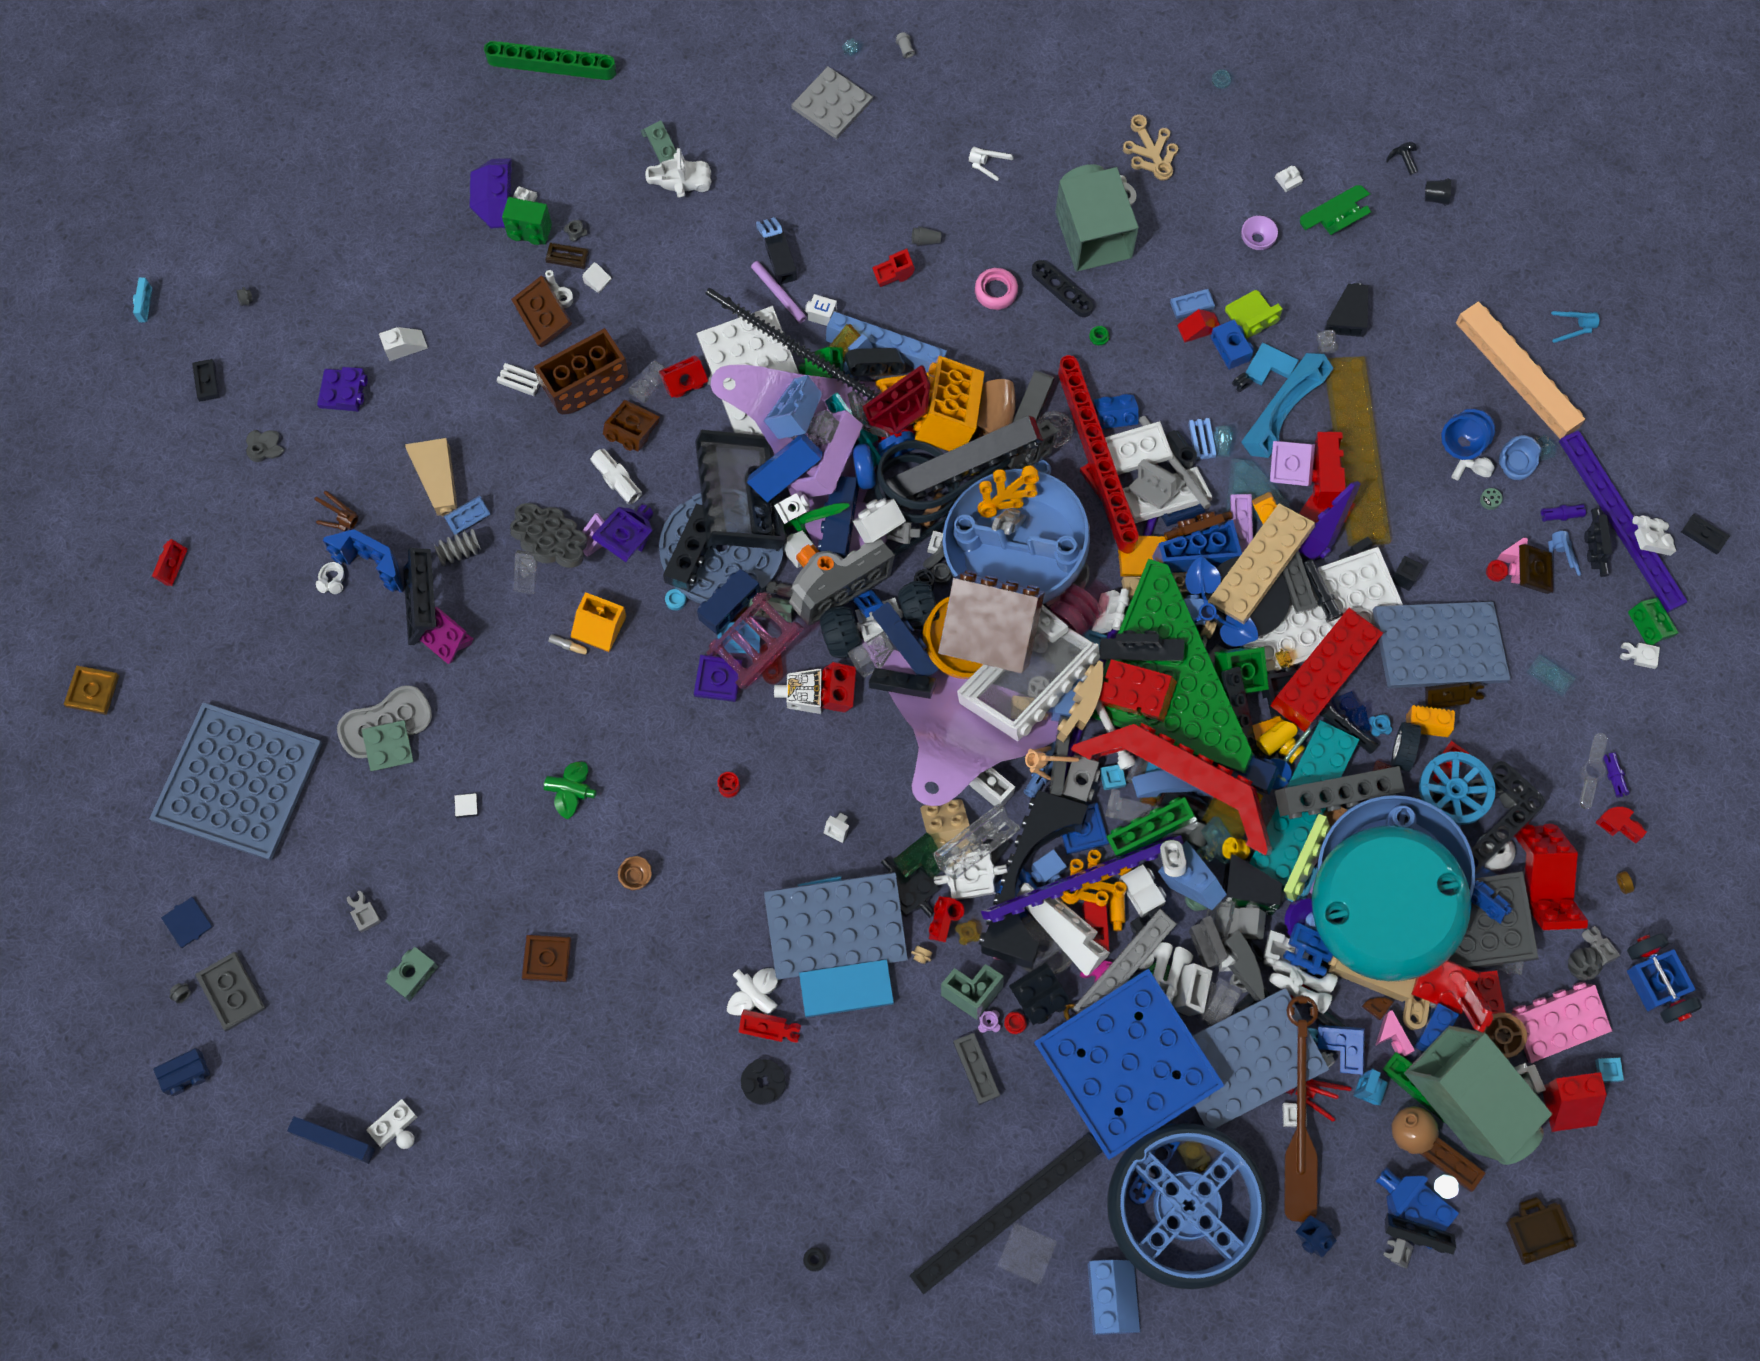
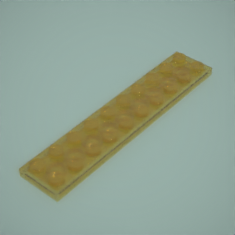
(1353, 416)

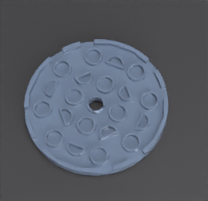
(757, 562)

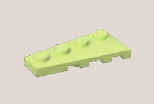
(1307, 858)

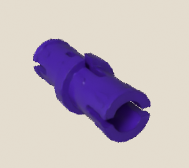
(1563, 512)
(1616, 775)

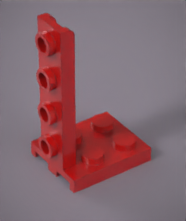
(1455, 989)

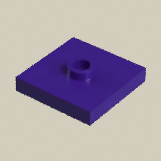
(716, 679)

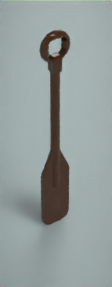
(1301, 1156)

